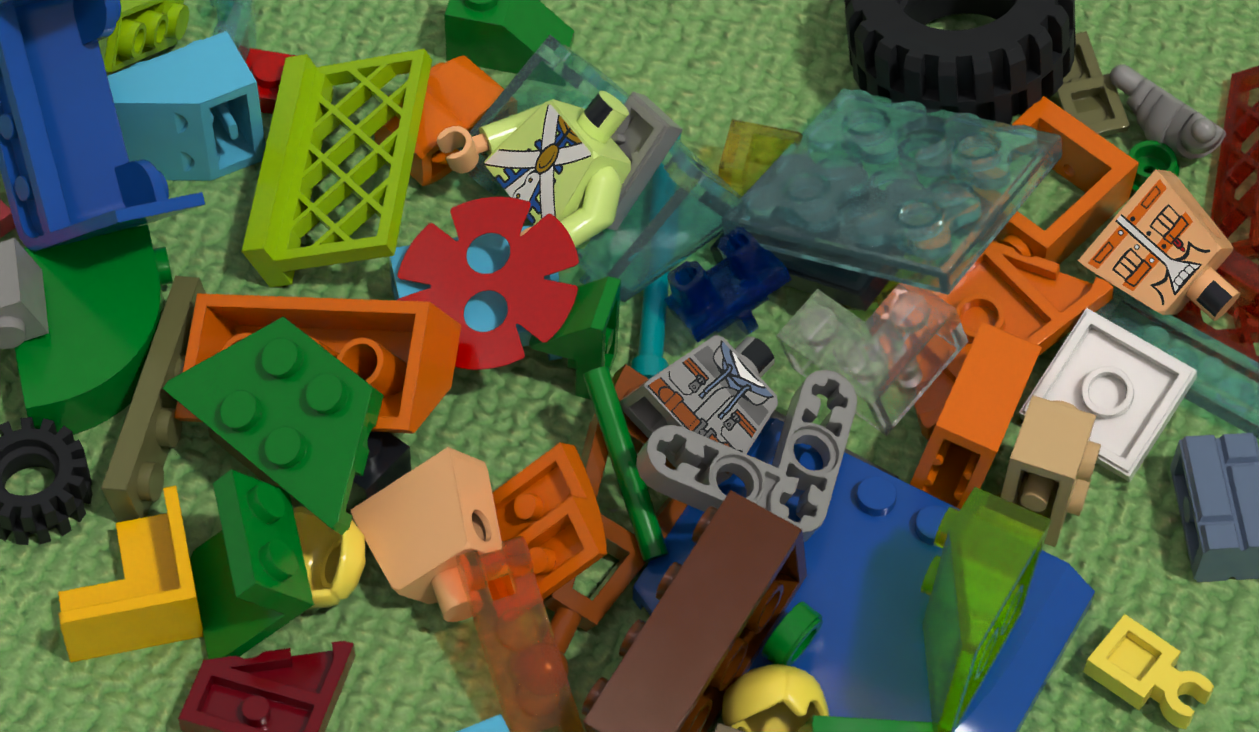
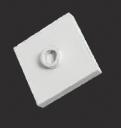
(1121, 382)

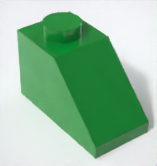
(501, 32)

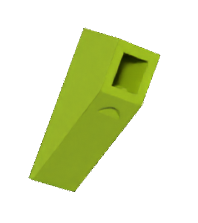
(143, 30)

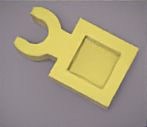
(1141, 666)

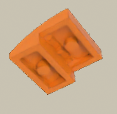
(556, 515)

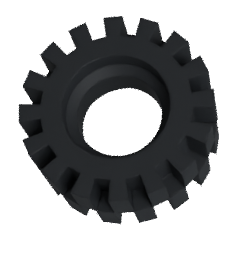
(57, 502)

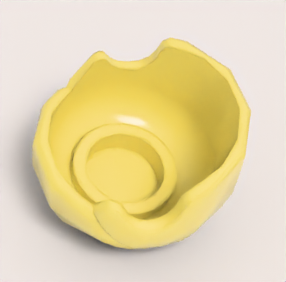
(331, 559)
(773, 700)

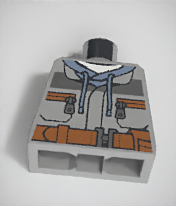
(710, 393)

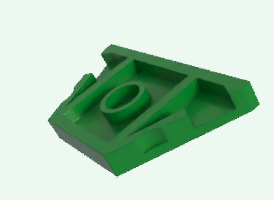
(288, 413)

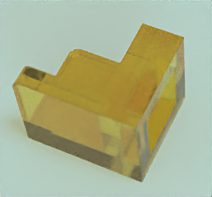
(751, 151)

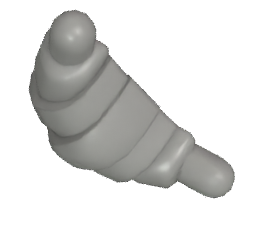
(1166, 117)

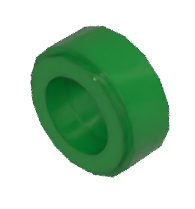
(793, 635)

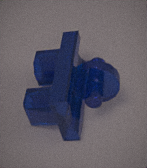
(729, 289)

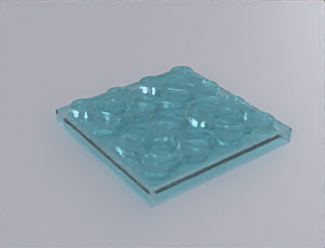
(895, 189)

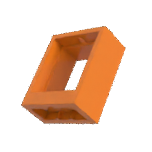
(1088, 163)

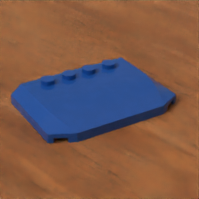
(867, 586)

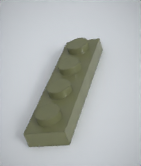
(150, 428)

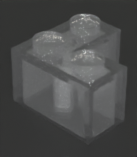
(885, 358)

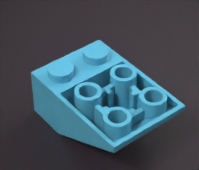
(191, 111)

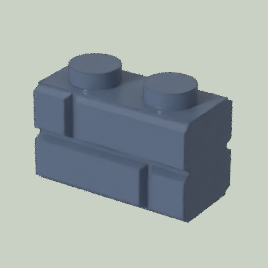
(1219, 504)

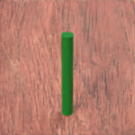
(624, 460)

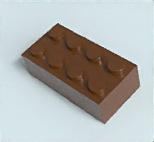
(706, 625)

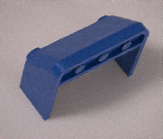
(62, 131)

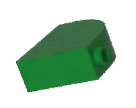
(101, 325)

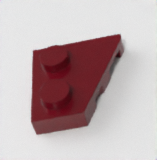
(267, 692)

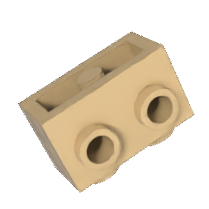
(1052, 462)

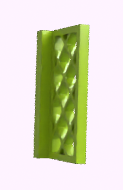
(295, 163)

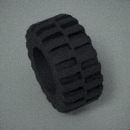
(976, 70)

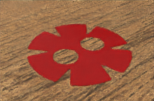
(531, 300)

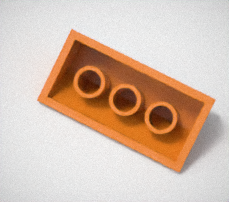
(392, 344)

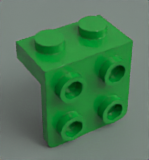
(251, 571)

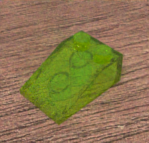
(975, 596)

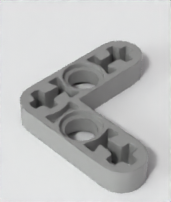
(765, 483)

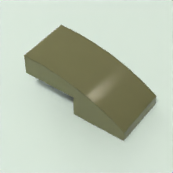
(1090, 94)

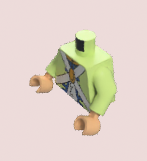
(554, 159)

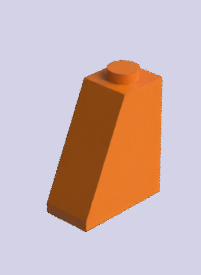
(975, 415)

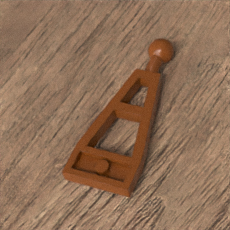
(571, 606)

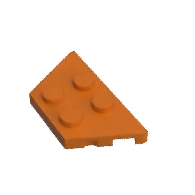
(1019, 297)

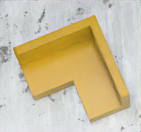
(146, 608)

